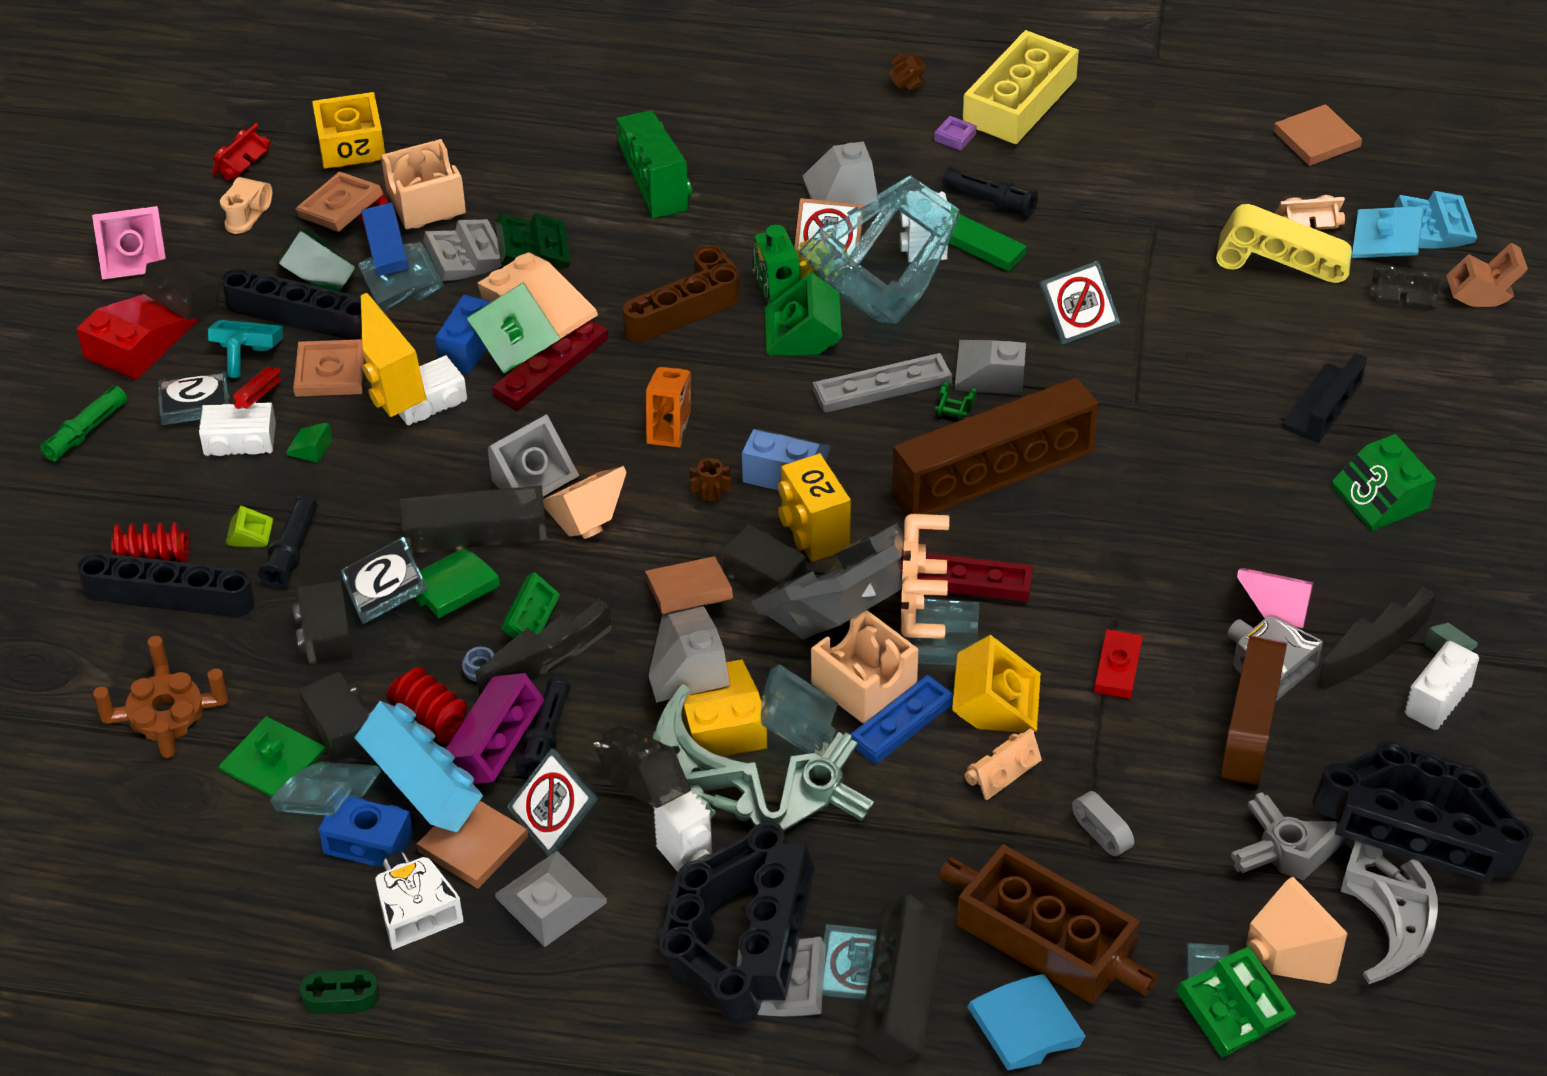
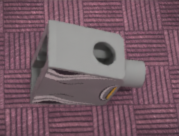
(1301, 652)

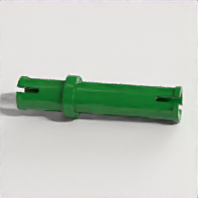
(73, 431)

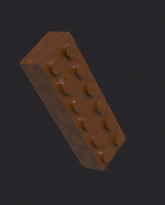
(994, 448)

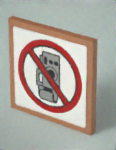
(817, 213)

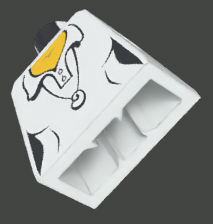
(415, 899)

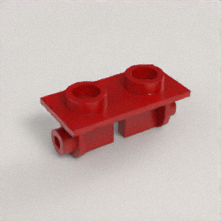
(231, 159)

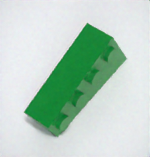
(654, 163)

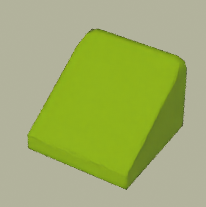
(249, 529)

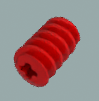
(151, 545)
(430, 701)

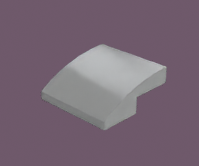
(465, 251)
(805, 985)

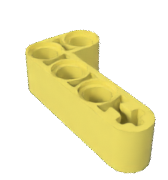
(1283, 241)

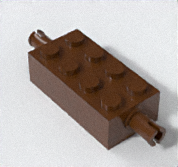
(1048, 924)

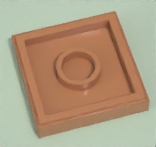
(1317, 135)
(339, 201)
(329, 368)
(689, 585)
(477, 848)

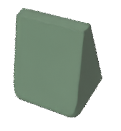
(1440, 634)

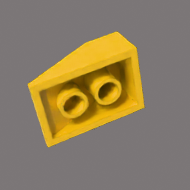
(390, 362)
(727, 717)

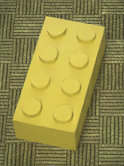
(1020, 86)

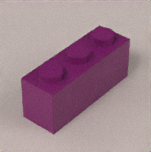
(495, 726)

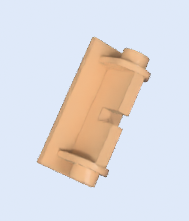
(1322, 209)
(1006, 764)

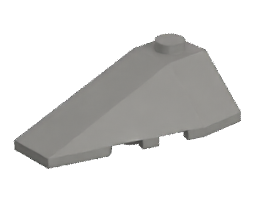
(687, 654)

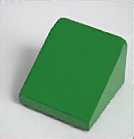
(311, 442)

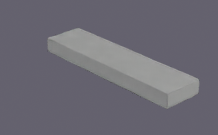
(882, 383)

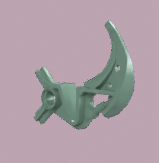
(799, 795)

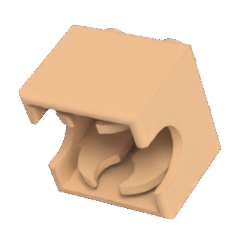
(423, 184)
(866, 668)

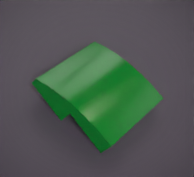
(456, 582)
(1235, 1002)

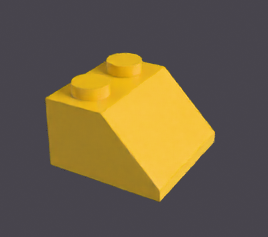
(996, 688)

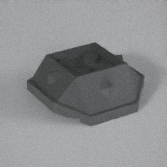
(860, 579)

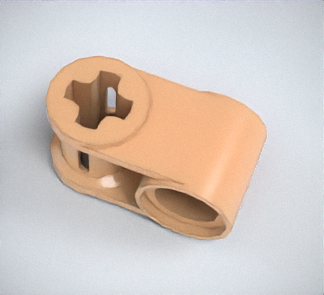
(245, 204)

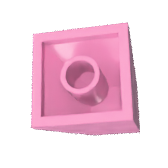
(128, 241)
(1278, 595)

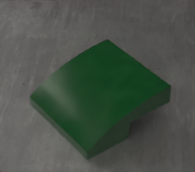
(541, 237)

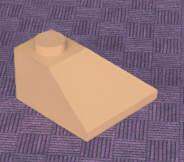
(587, 503)
(1297, 936)

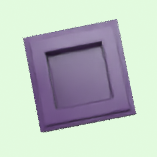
(955, 133)

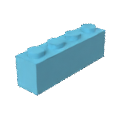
(419, 766)

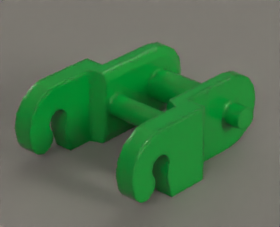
(966, 404)

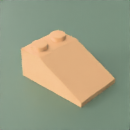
(554, 294)

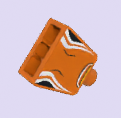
(668, 393)

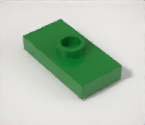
(531, 606)

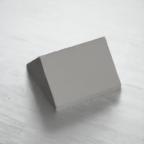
(531, 458)

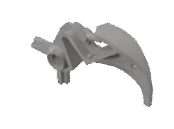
(1398, 901)

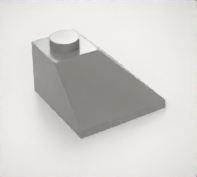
(842, 176)
(990, 366)
(550, 898)

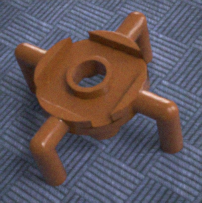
(159, 690)

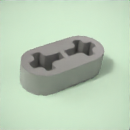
(1103, 823)

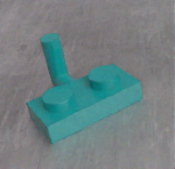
(236, 333)

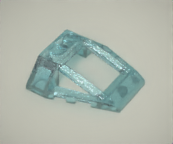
(859, 286)

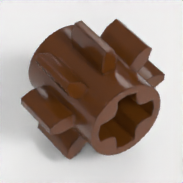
(907, 71)
(710, 479)

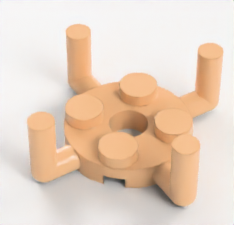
(914, 589)

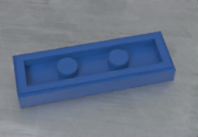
(385, 239)
(902, 719)

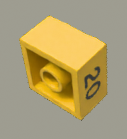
(349, 130)
(814, 507)

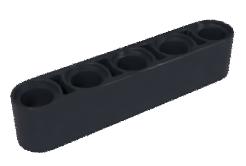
(293, 303)
(166, 584)

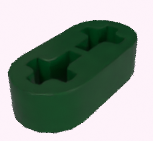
(339, 991)

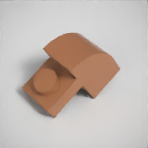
(1490, 283)

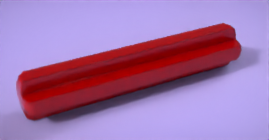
(257, 388)

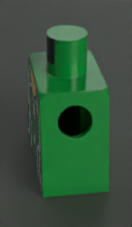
(774, 252)

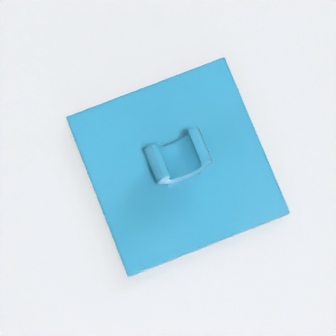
(1388, 232)

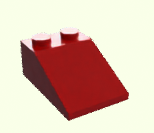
(131, 334)

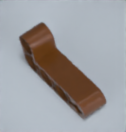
(704, 293)
(1253, 710)

